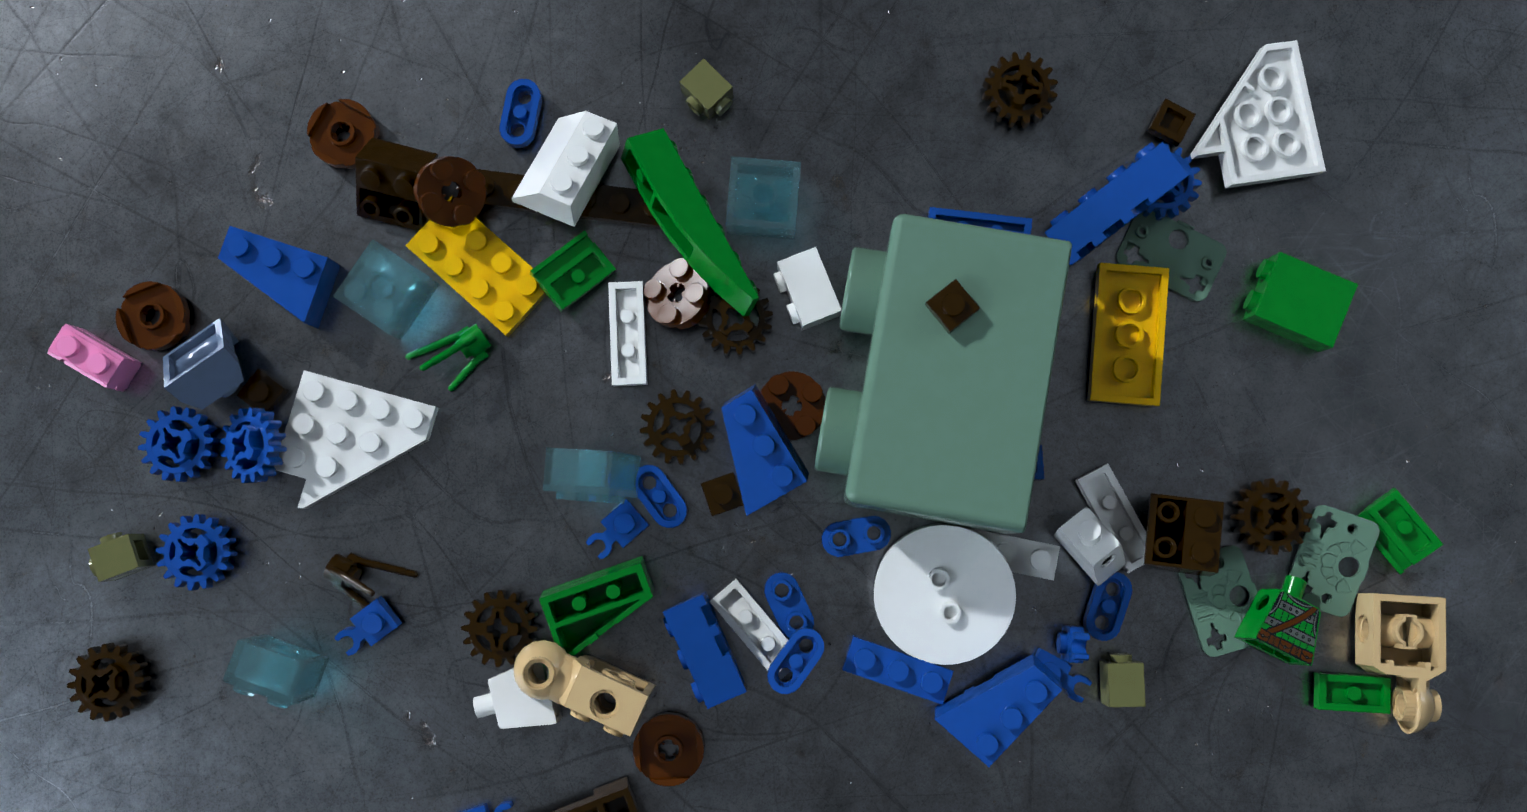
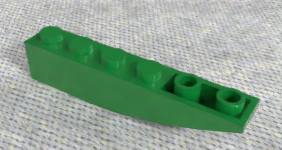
(686, 216)

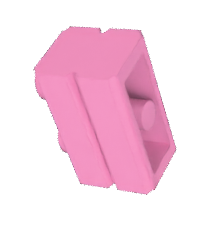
(94, 357)

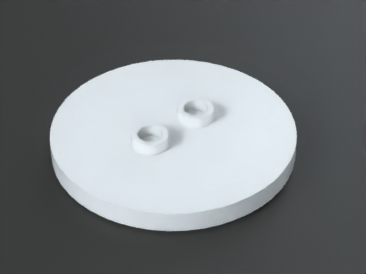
(944, 594)

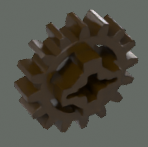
(1032, 91)
(747, 328)
(662, 434)
(1287, 516)
(501, 612)
(94, 679)

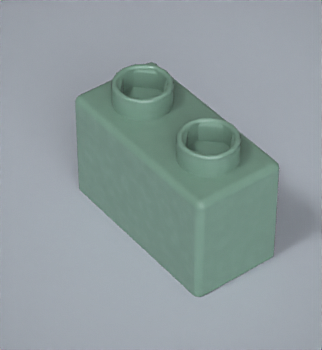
(944, 417)

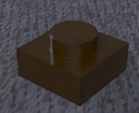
(1171, 122)
(952, 306)
(263, 391)
(722, 494)

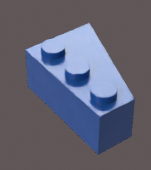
(285, 273)
(760, 451)
(704, 650)
(999, 709)

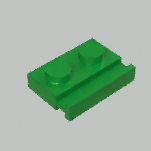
(572, 271)
(1403, 533)

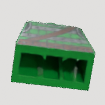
(1282, 623)

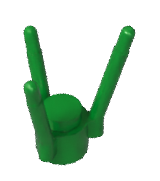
(468, 340)

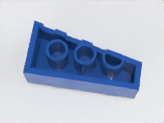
(1119, 201)

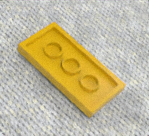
(480, 270)
(1128, 334)

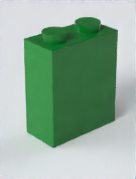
(1299, 301)

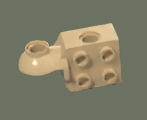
(1405, 640)
(581, 684)

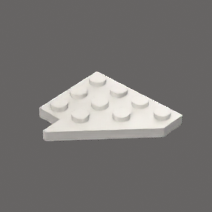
(1266, 123)
(346, 433)

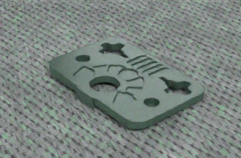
(1184, 262)
(1324, 554)
(1213, 602)

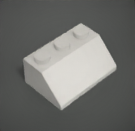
(569, 166)

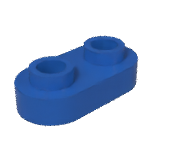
(520, 115)
(660, 496)
(856, 536)
(788, 606)
(1110, 607)
(796, 660)

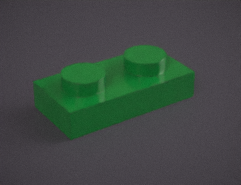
(1352, 693)

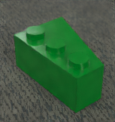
(594, 603)

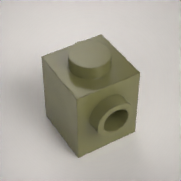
(706, 91)
(119, 556)
(1122, 681)

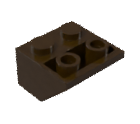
(387, 183)
(1184, 534)

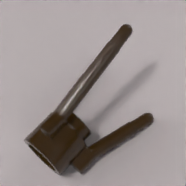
(346, 574)

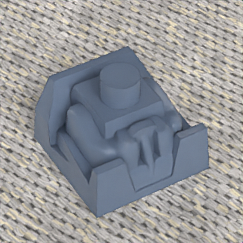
(203, 367)

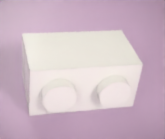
(807, 288)

